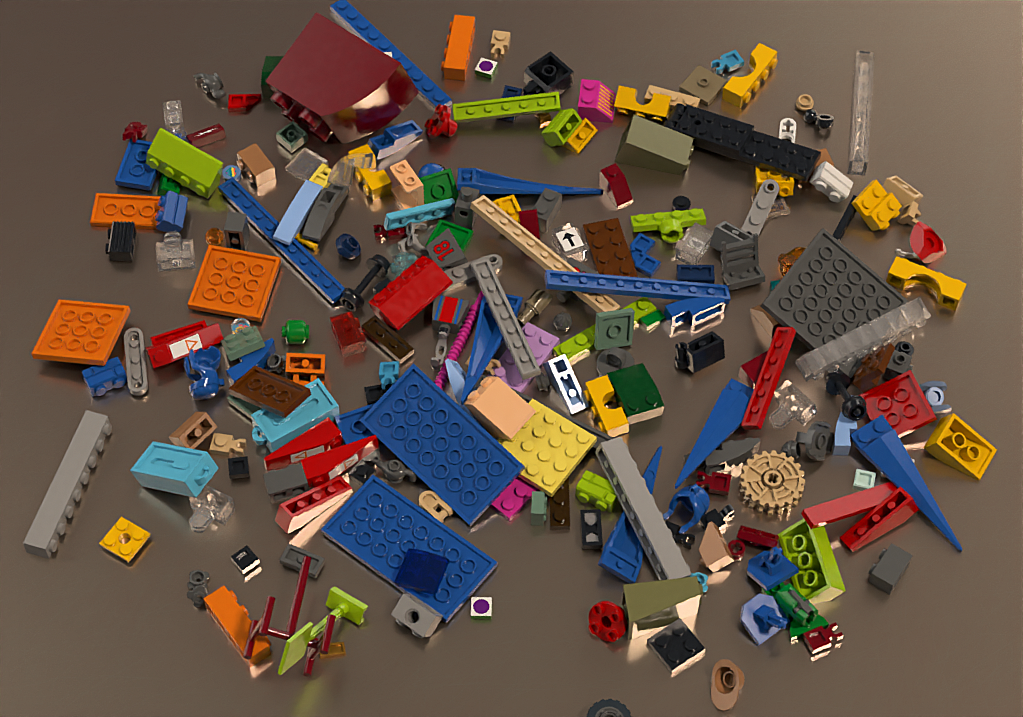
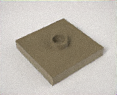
(703, 85)

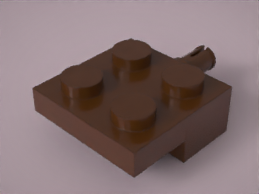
(872, 368)

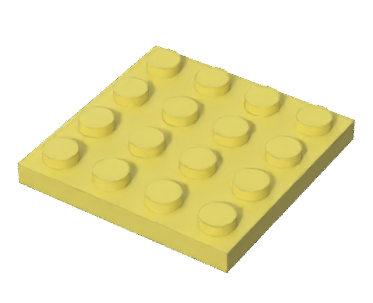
(548, 448)

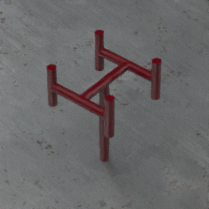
(262, 626)

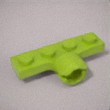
(668, 223)

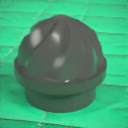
(562, 321)
(791, 449)

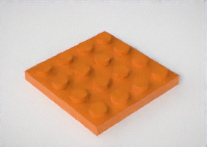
(234, 283)
(81, 332)

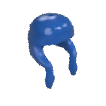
(204, 385)
(694, 499)

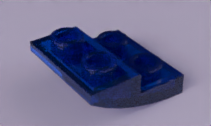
(421, 571)

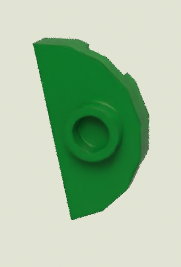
(797, 629)

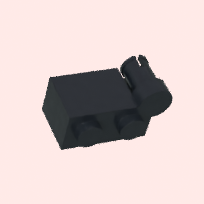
(700, 352)

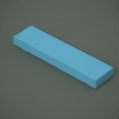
(419, 214)

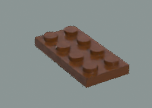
(609, 248)
(269, 391)

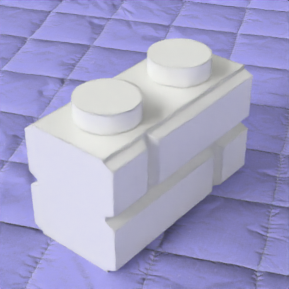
(831, 182)

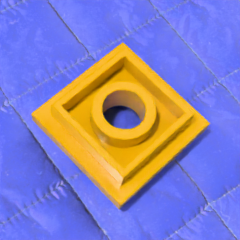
(121, 530)

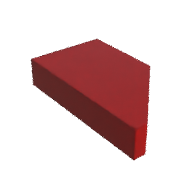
(242, 102)

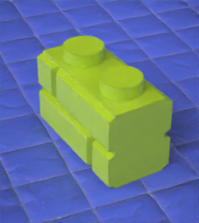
(561, 127)
(596, 491)

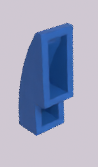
(394, 139)
(693, 310)
(256, 358)

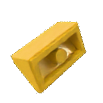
(580, 136)

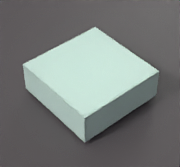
(864, 479)

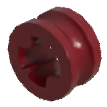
(737, 543)

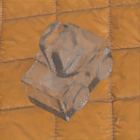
(175, 253)
(792, 405)
(210, 506)

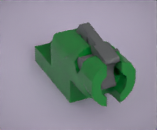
(793, 603)

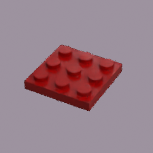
(900, 403)

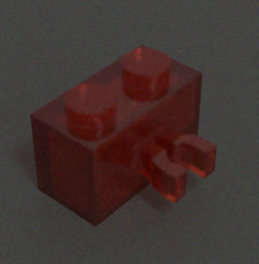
(347, 334)

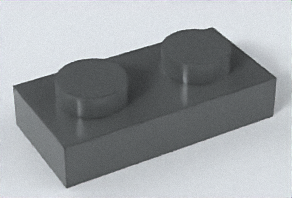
(294, 556)

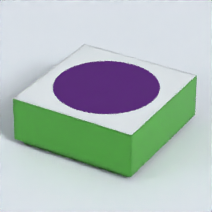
(486, 68)
(481, 607)

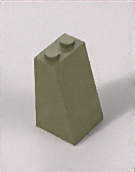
(654, 147)
(659, 603)

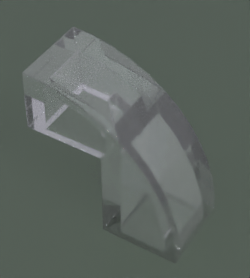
(343, 170)

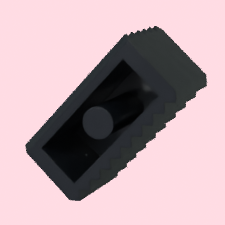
(122, 241)

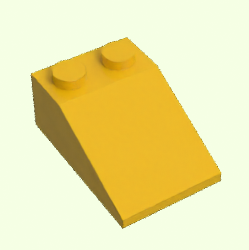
(960, 446)

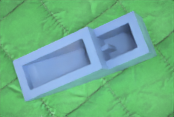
(842, 435)

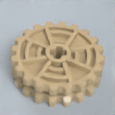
(785, 485)

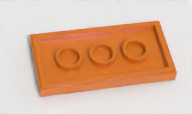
(125, 208)

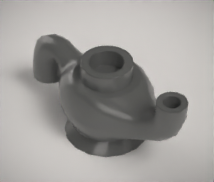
(211, 84)
(394, 470)

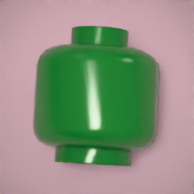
(295, 332)

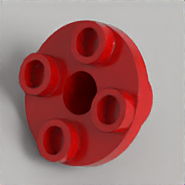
(441, 122)
(607, 621)

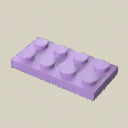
(541, 346)

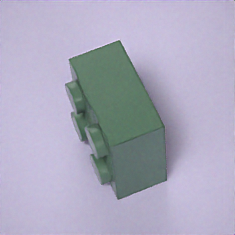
(292, 136)
(538, 508)

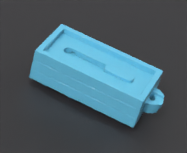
(278, 431)
(174, 469)

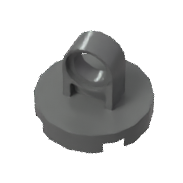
(613, 359)
(817, 440)

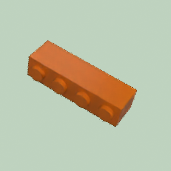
(459, 47)
(235, 623)

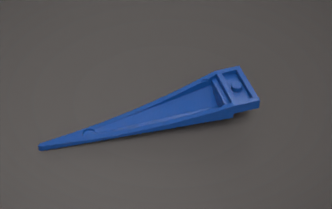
(498, 184)
(485, 343)
(722, 422)
(887, 453)
(623, 550)

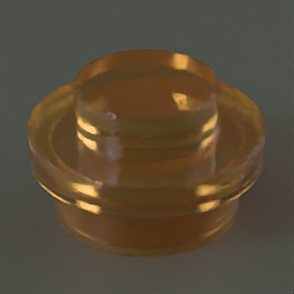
(214, 236)

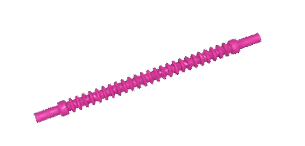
(460, 340)

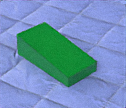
(652, 319)

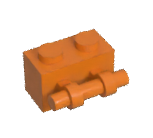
(305, 365)

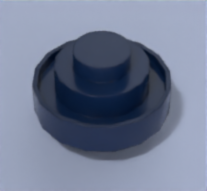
(348, 246)

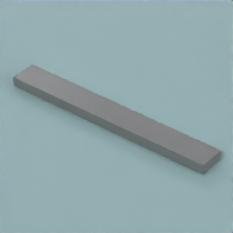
(505, 319)

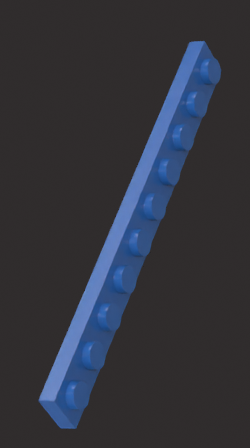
(366, 31)
(294, 253)
(633, 286)

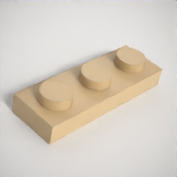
(676, 97)

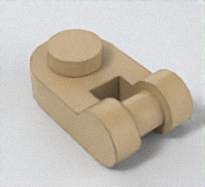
(430, 501)

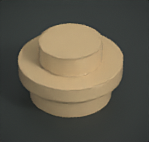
(804, 102)

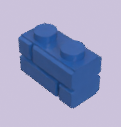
(171, 212)
(103, 378)

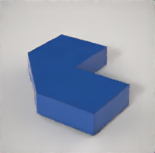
(639, 249)

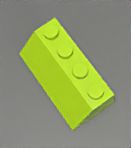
(184, 163)
(812, 554)

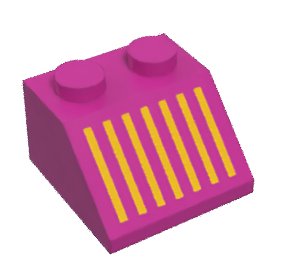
(596, 101)

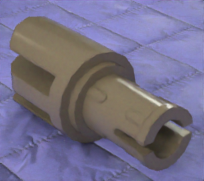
(534, 306)

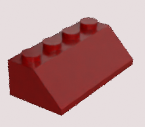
(410, 292)

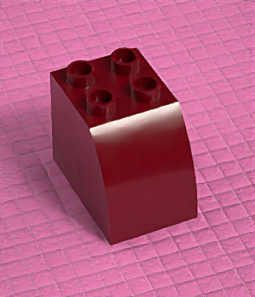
(339, 83)

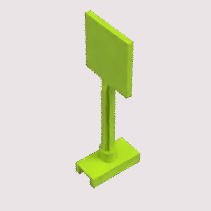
(343, 605)

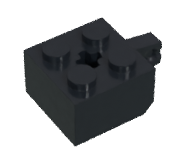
(547, 76)

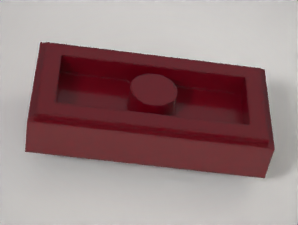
(757, 537)

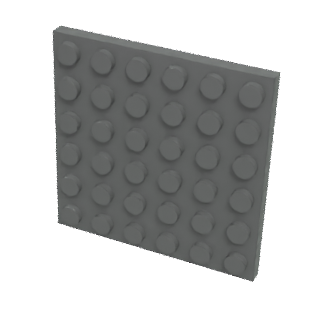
(830, 295)

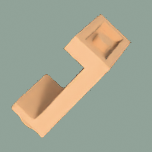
(410, 191)

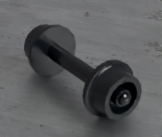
(352, 298)
(853, 406)

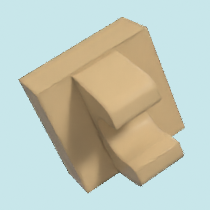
(909, 213)

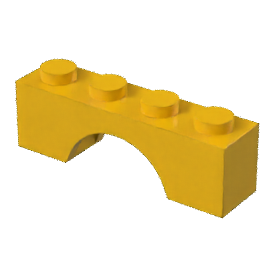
(739, 89)
(906, 273)

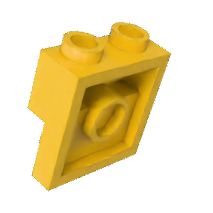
(785, 183)
(876, 206)

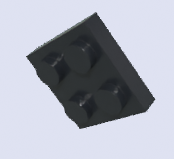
(676, 645)

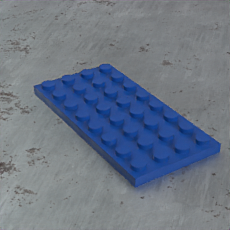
(442, 444)
(381, 526)

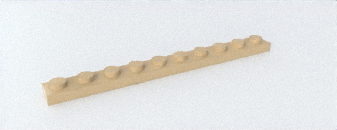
(535, 249)

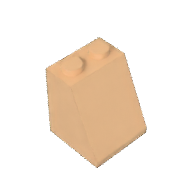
(499, 408)

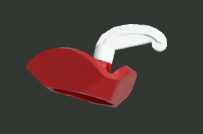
(925, 244)

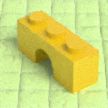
(657, 108)
(374, 183)
(611, 421)

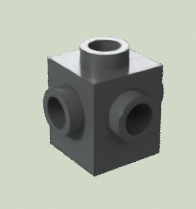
(898, 364)

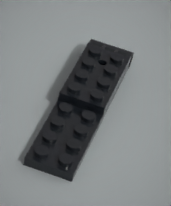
(741, 142)

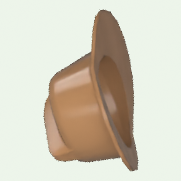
(726, 683)

